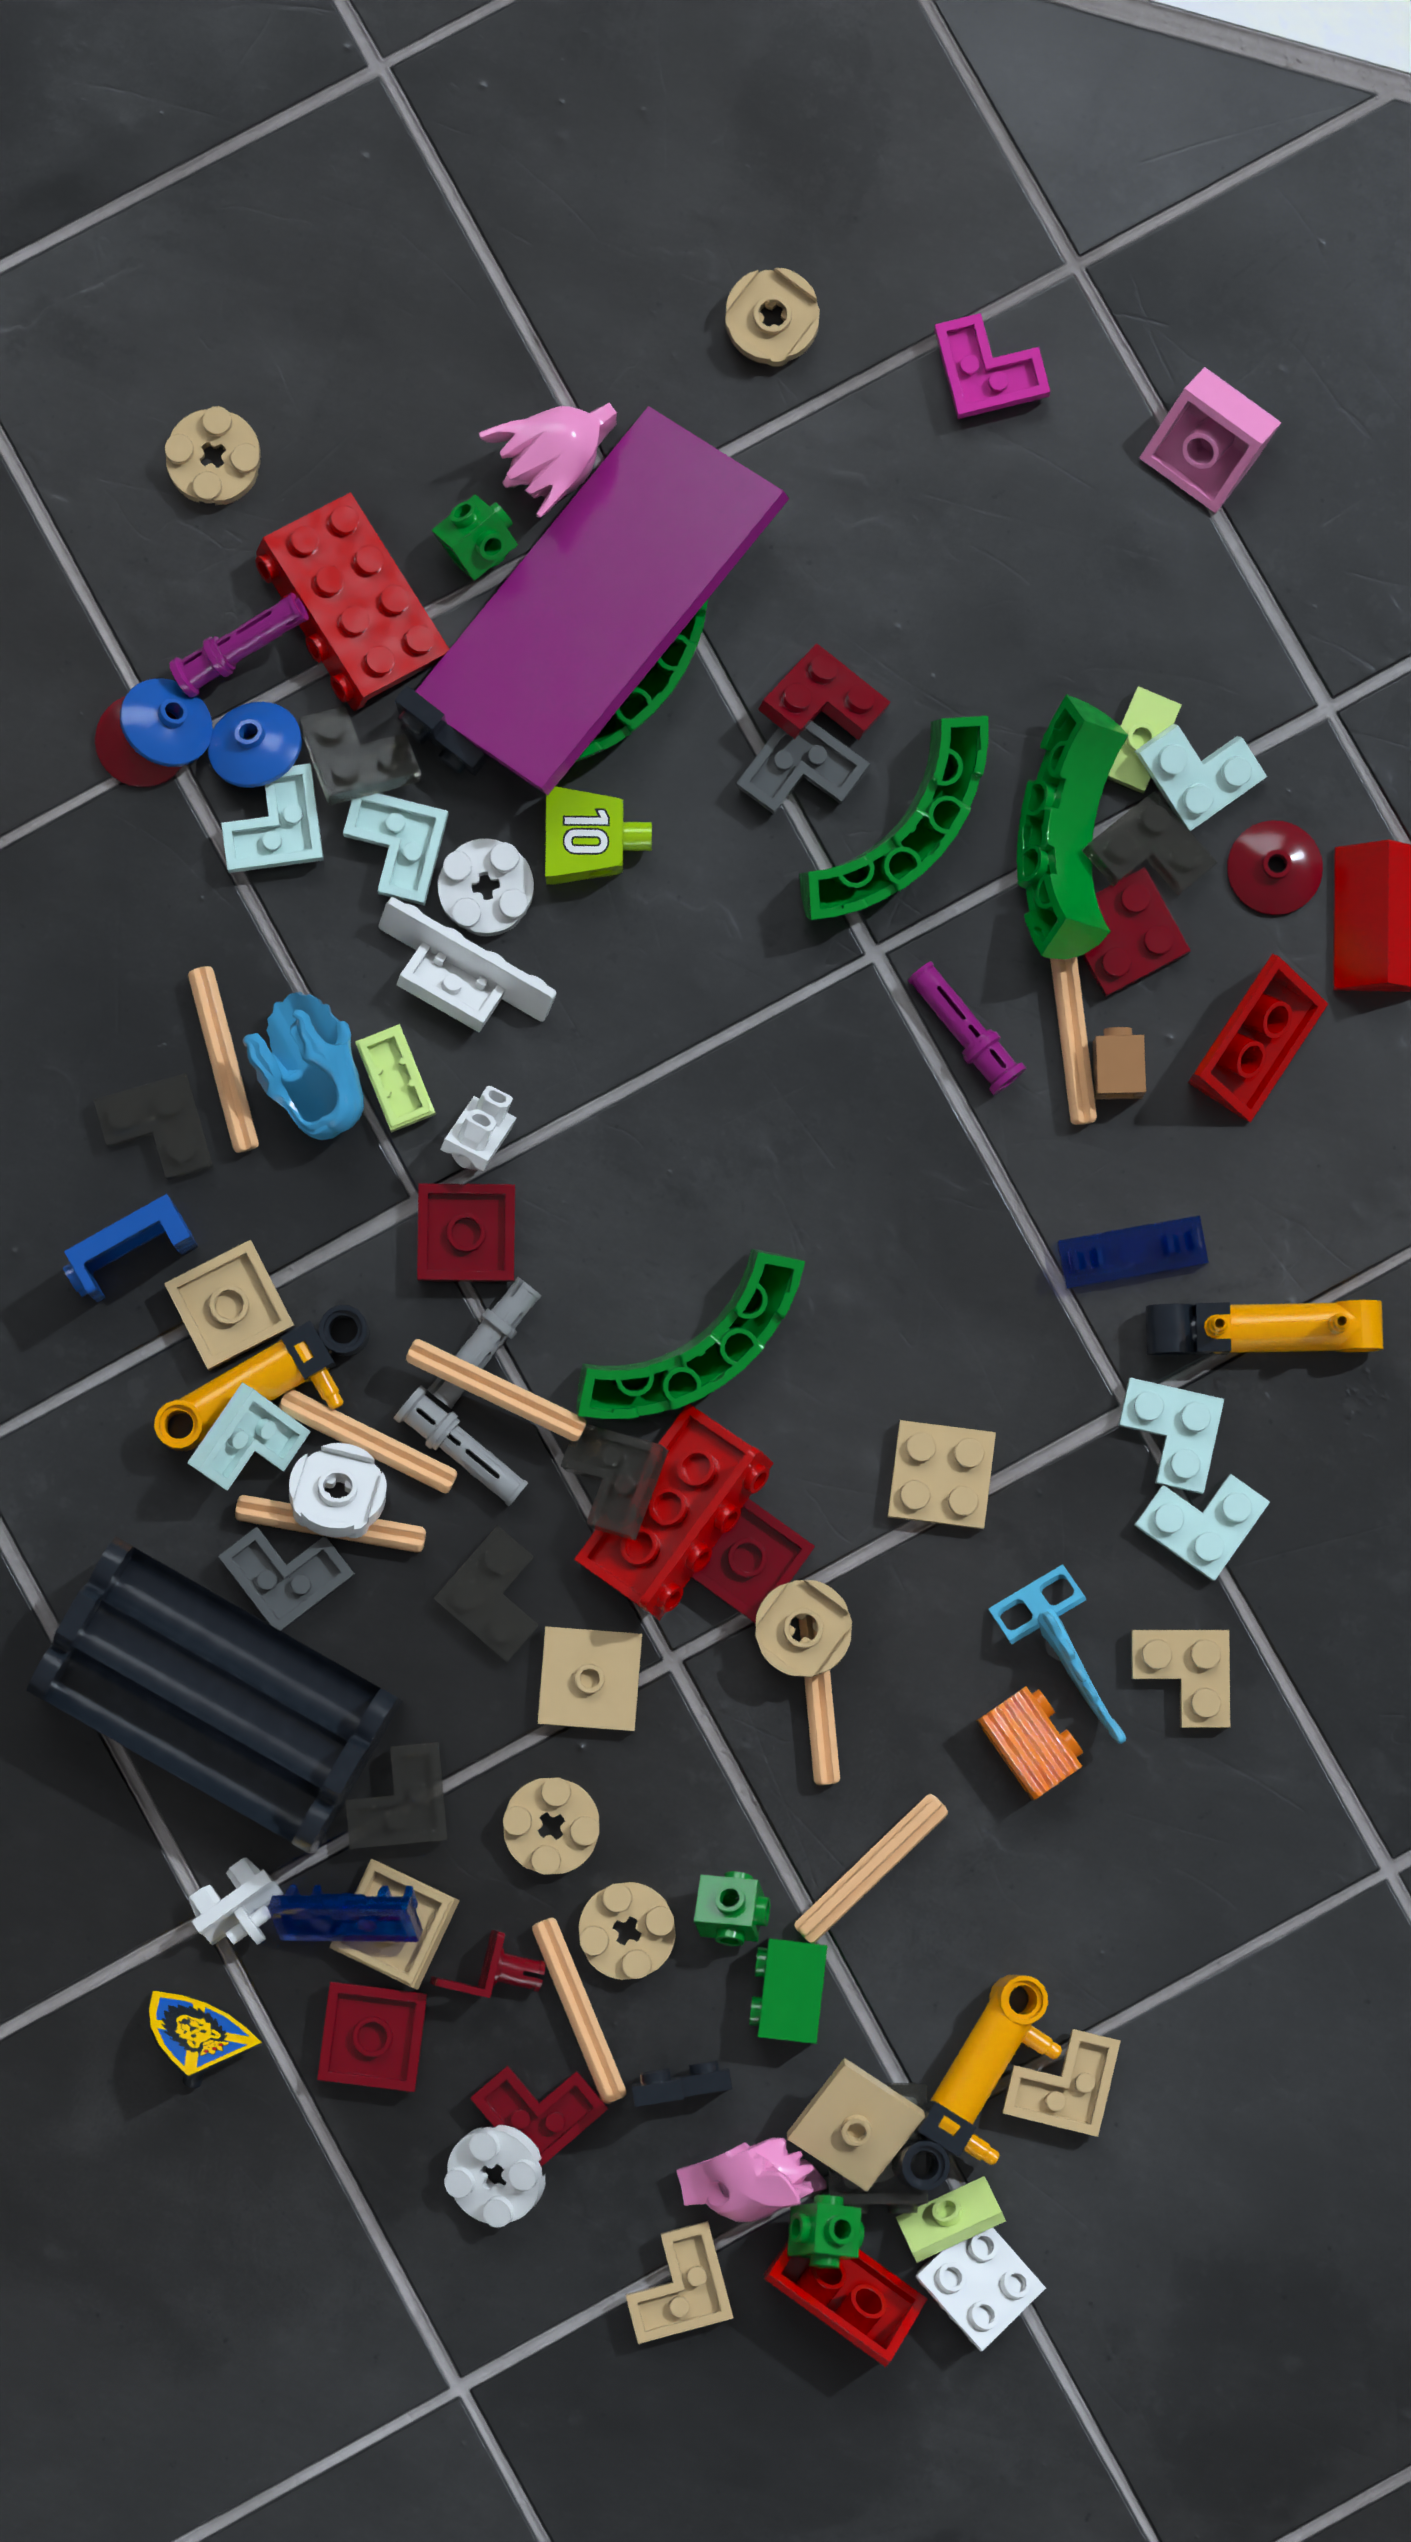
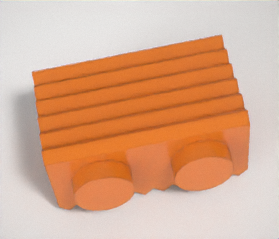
(1030, 1741)

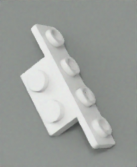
(458, 973)

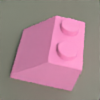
(1209, 439)

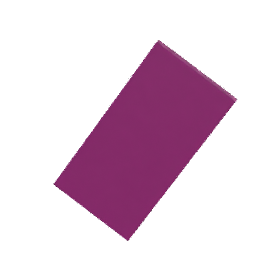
(600, 598)

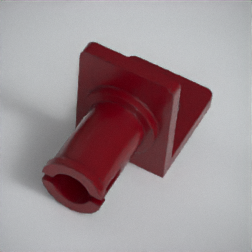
(498, 1968)

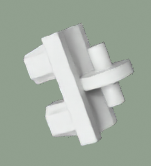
(480, 1129)
(239, 1911)

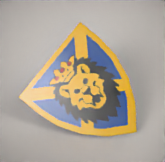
(196, 2035)

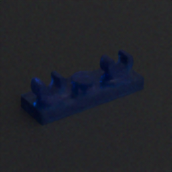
(1132, 1252)
(346, 1916)

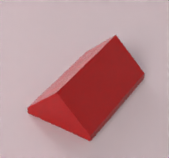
(1372, 917)
(1259, 1039)
(855, 2300)

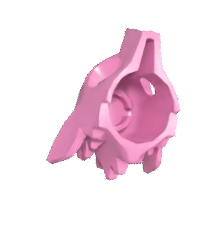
(552, 450)
(750, 2181)

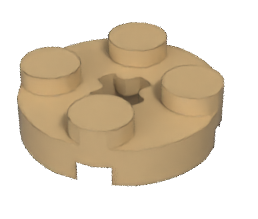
(767, 289)
(216, 429)
(831, 1624)
(555, 1798)
(635, 1957)

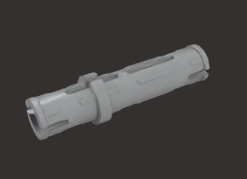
(490, 1335)

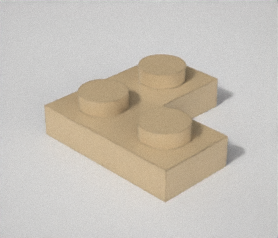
(1199, 1662)
(1074, 2098)
(695, 2295)

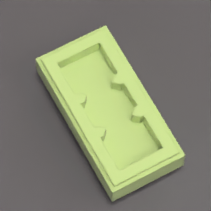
(1144, 720)
(395, 1078)
(951, 2219)

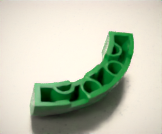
(653, 688)
(1059, 824)
(922, 833)
(707, 1359)

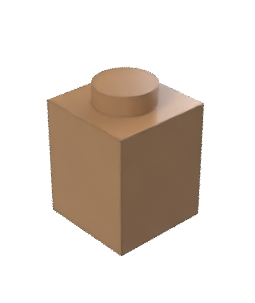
(1119, 1064)

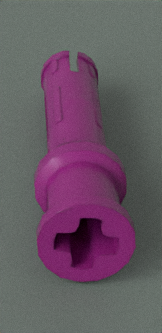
(221, 654)
(979, 1045)

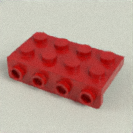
(357, 601)
(692, 1505)

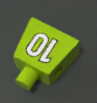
(588, 836)

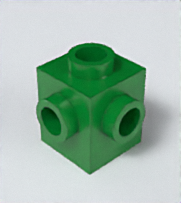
(476, 536)
(731, 1908)
(825, 2231)

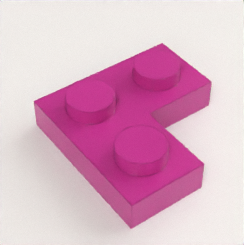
(984, 382)

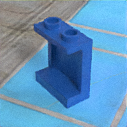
(123, 1238)

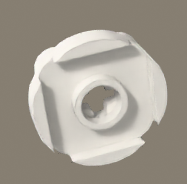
(469, 909)
(344, 1515)
(470, 2184)

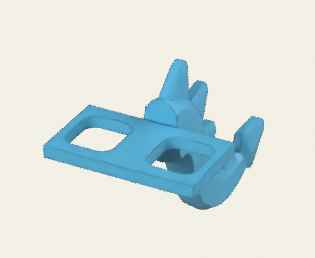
(1052, 1629)

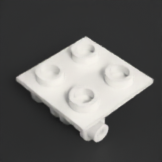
(980, 2285)

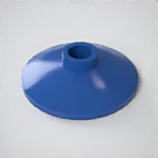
(156, 734)
(258, 759)

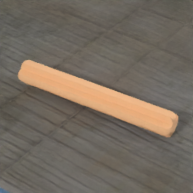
(1074, 1041)
(223, 1059)
(495, 1390)
(374, 1442)
(280, 1515)
(820, 1719)
(871, 1868)
(579, 2010)

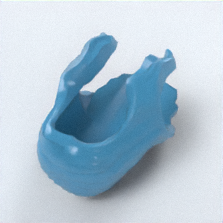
(309, 1066)

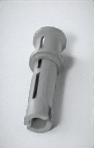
(506, 1487)

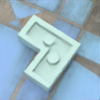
(1195, 786)
(284, 837)
(412, 839)
(1186, 1421)
(243, 1427)
(1207, 1537)

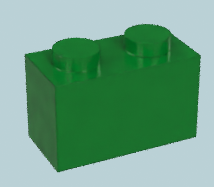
(790, 1990)

